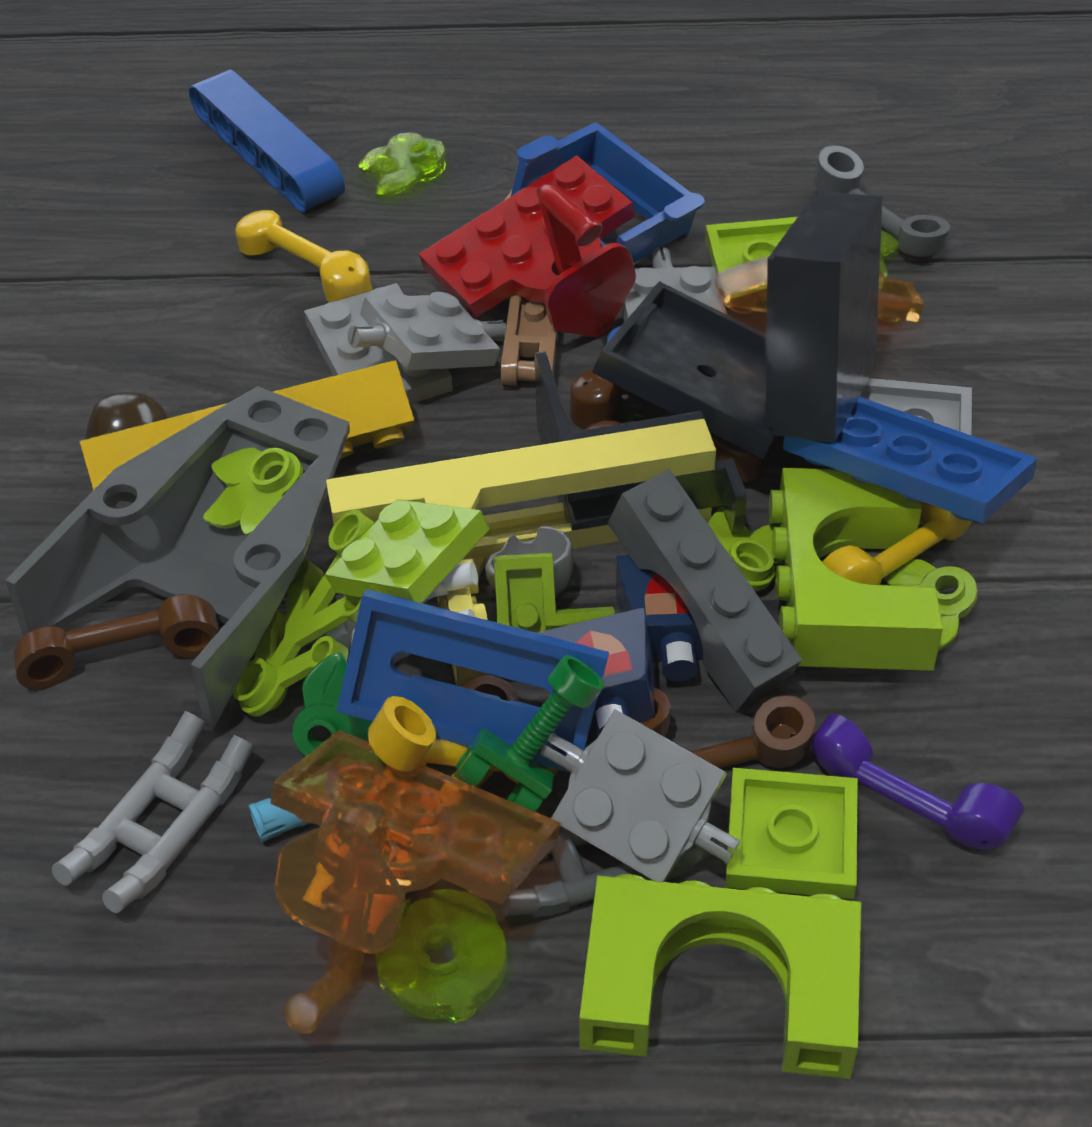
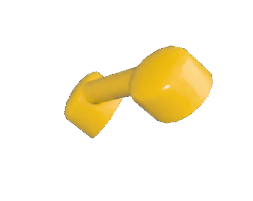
(341, 272)
(862, 568)
(406, 737)

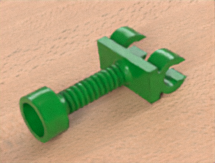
(572, 685)

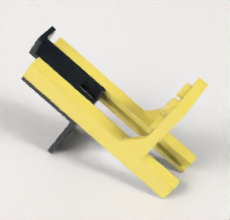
(579, 467)

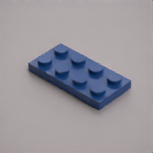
(921, 460)

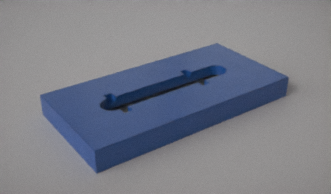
(458, 714)

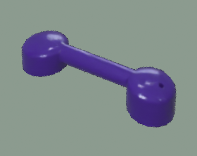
(978, 818)

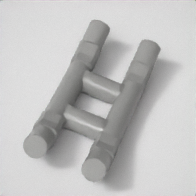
(160, 782)

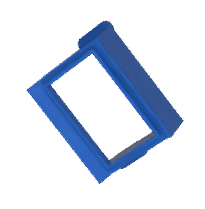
(653, 193)

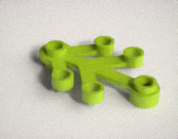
(306, 619)

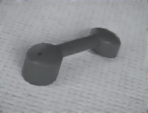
(841, 172)

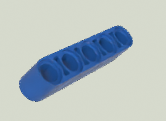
(267, 140)

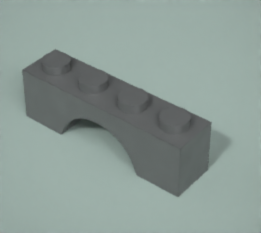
(737, 633)

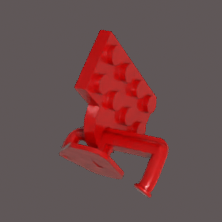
(545, 250)

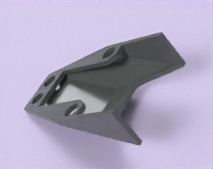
(151, 533)

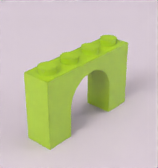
(833, 617)
(802, 939)

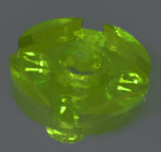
(449, 988)

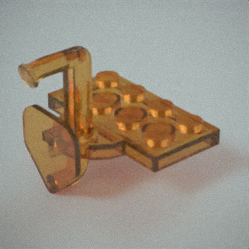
(385, 838)

